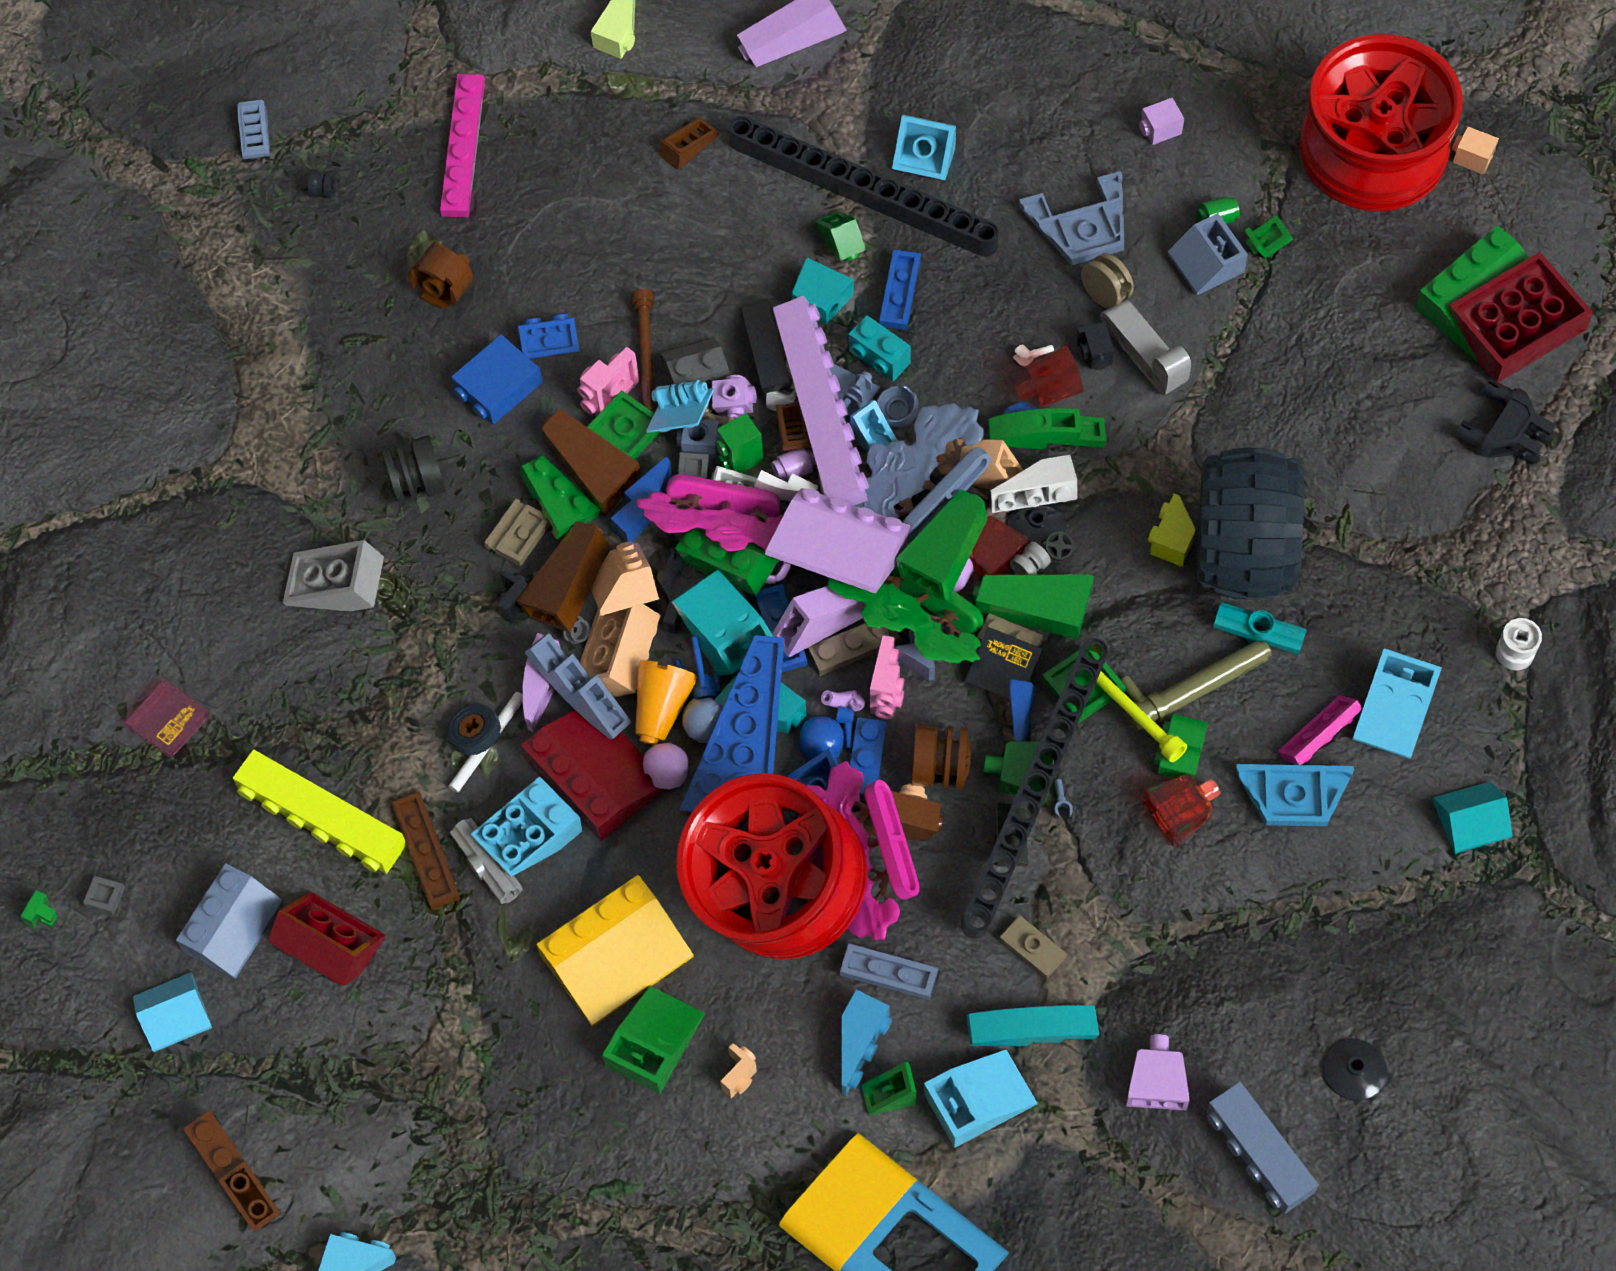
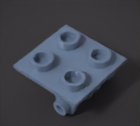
(855, 389)

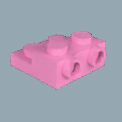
(604, 382)
(886, 684)

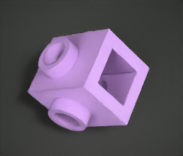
(733, 396)

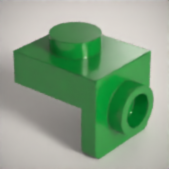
(1268, 237)

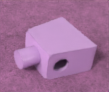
(1158, 1077)

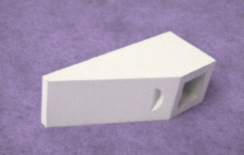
(1040, 484)

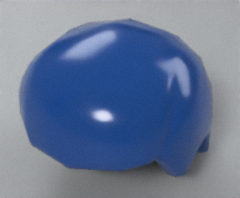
(819, 735)

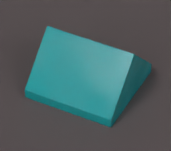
(1474, 816)

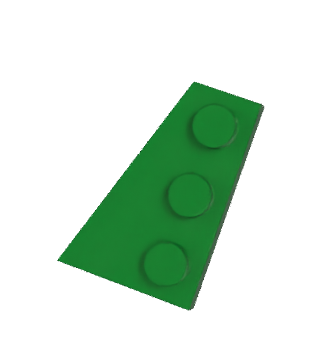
(560, 499)

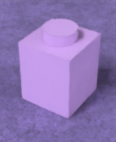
(1161, 121)

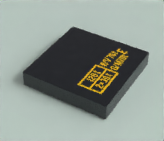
(1001, 660)

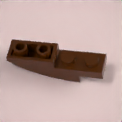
(232, 1171)

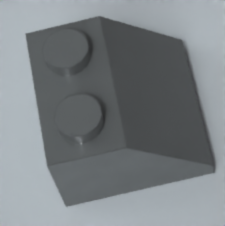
(696, 362)

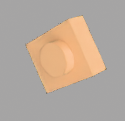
(740, 1076)

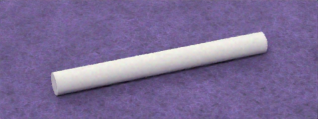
(473, 760)

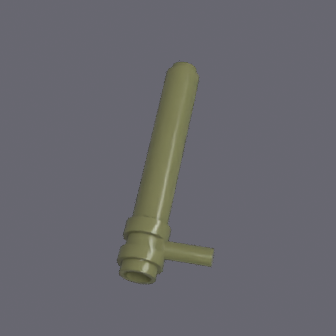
(1161, 704)

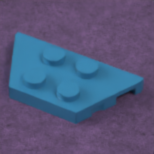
(1294, 792)

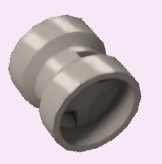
(1030, 560)

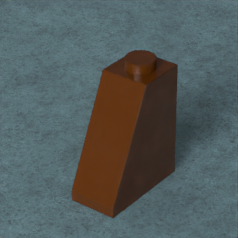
(917, 816)

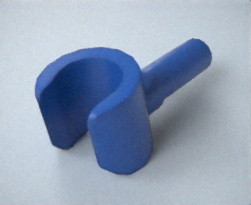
(846, 716)

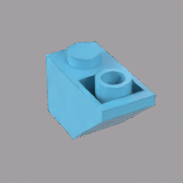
(350, 1254)

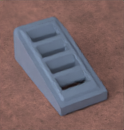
(249, 113)

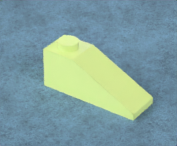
(615, 28)

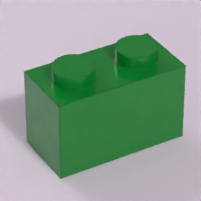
(739, 445)

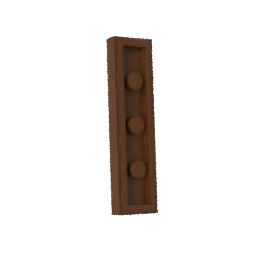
(425, 850)

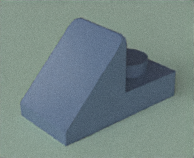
(912, 658)

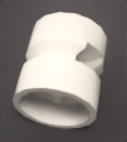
(1518, 644)

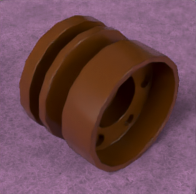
(940, 756)

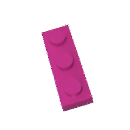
(1320, 730)

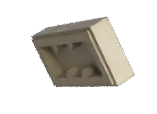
(1033, 947)

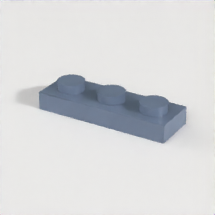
(888, 971)

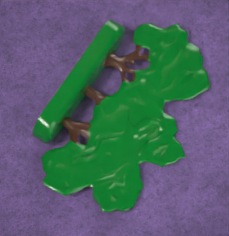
(902, 610)

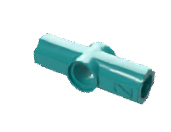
(1242, 623)

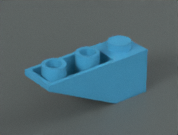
(861, 1026)

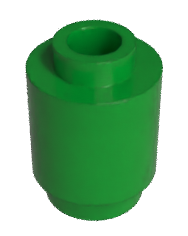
(1225, 206)

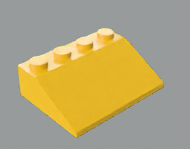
(614, 950)

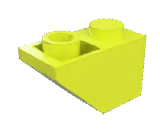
(1175, 533)

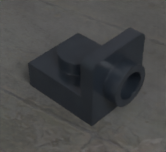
(507, 602)

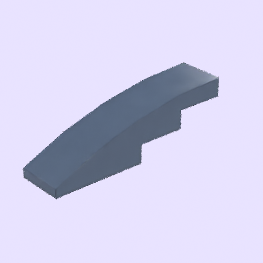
(581, 691)

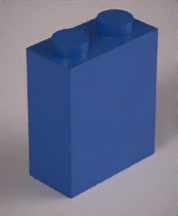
(496, 380)

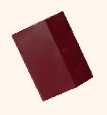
(325, 938)

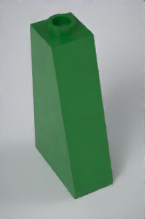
(944, 546)
(1037, 601)

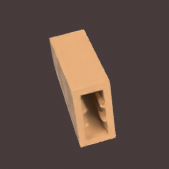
(1001, 467)

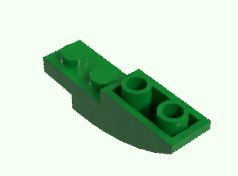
(1051, 425)

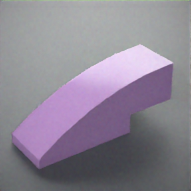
(536, 692)

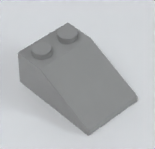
(335, 577)

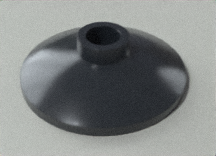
(1052, 522)
(1351, 1083)

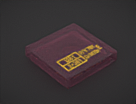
(167, 718)

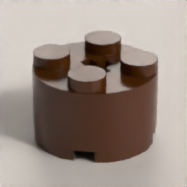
(441, 275)

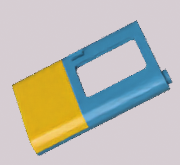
(862, 1200)

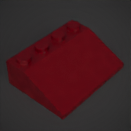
(1520, 316)
(590, 772)

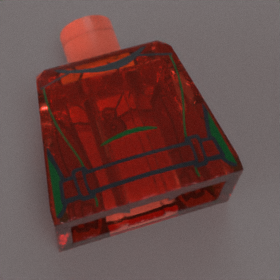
(1180, 806)

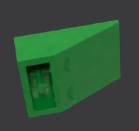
(652, 1039)

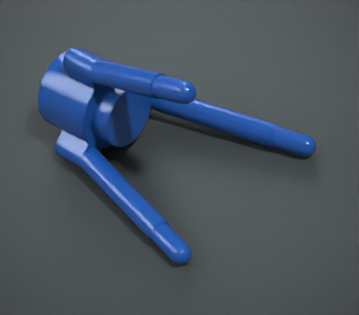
(704, 685)

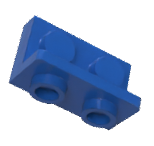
(549, 337)

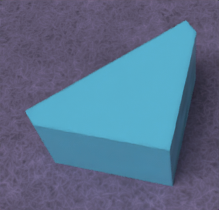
(871, 426)

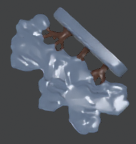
(905, 470)

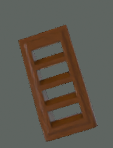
(675, 153)
(791, 413)

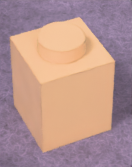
(1474, 150)

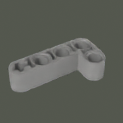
(1160, 365)

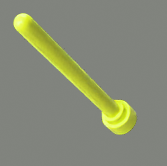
(1171, 747)

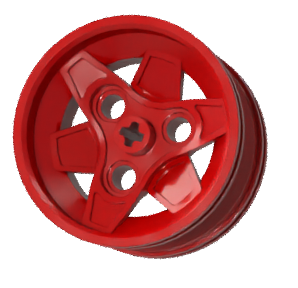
(1392, 95)
(714, 837)

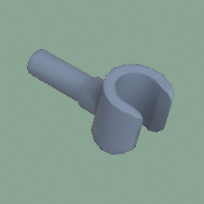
(1061, 800)

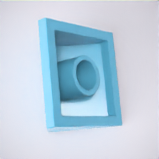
(924, 147)
(171, 1012)

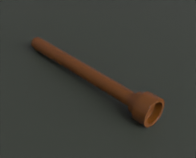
(642, 301)

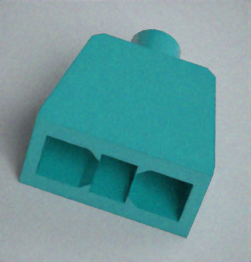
(824, 288)

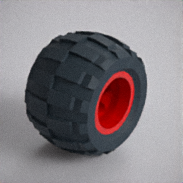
(1250, 523)

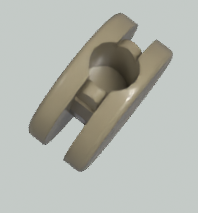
(1107, 280)

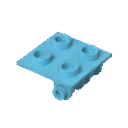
(679, 405)

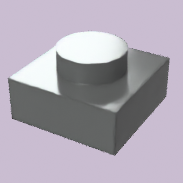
(103, 895)

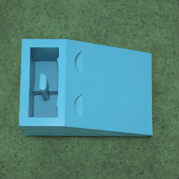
(1397, 703)
(528, 828)
(978, 1096)

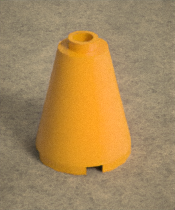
(660, 699)

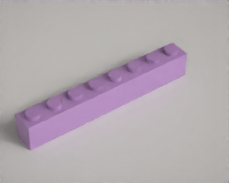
(819, 401)

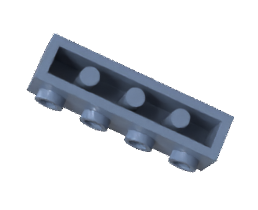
(1262, 1148)

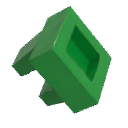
(38, 911)

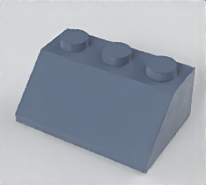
(229, 921)

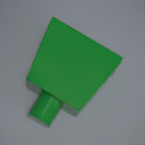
(1014, 766)

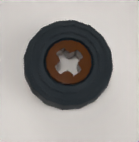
(480, 738)

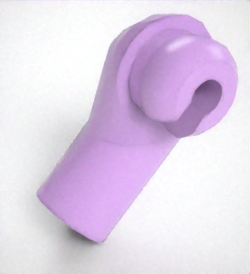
(849, 699)

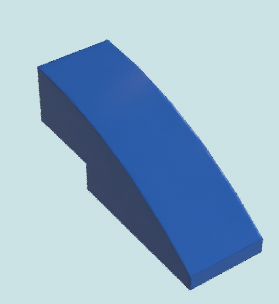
(629, 521)

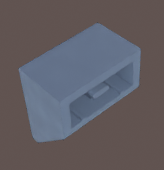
(1208, 254)

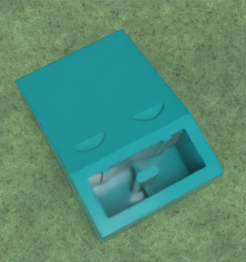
(720, 621)

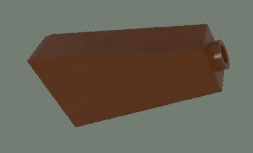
(590, 460)
(566, 578)

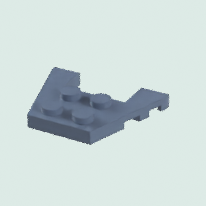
(1084, 231)

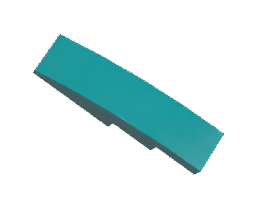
(1031, 1025)

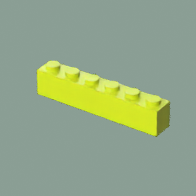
(319, 812)

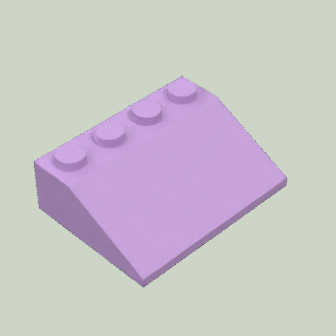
(838, 540)

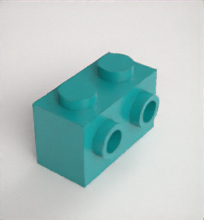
(879, 348)

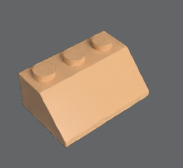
(623, 580)
(618, 645)

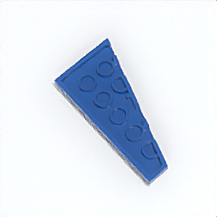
(747, 725)

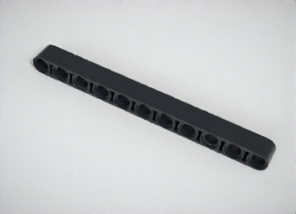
(869, 195)
(1028, 798)

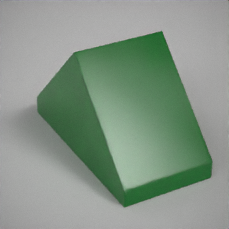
(890, 1090)

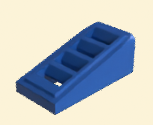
(1022, 700)

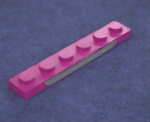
(462, 145)

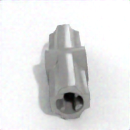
(483, 865)

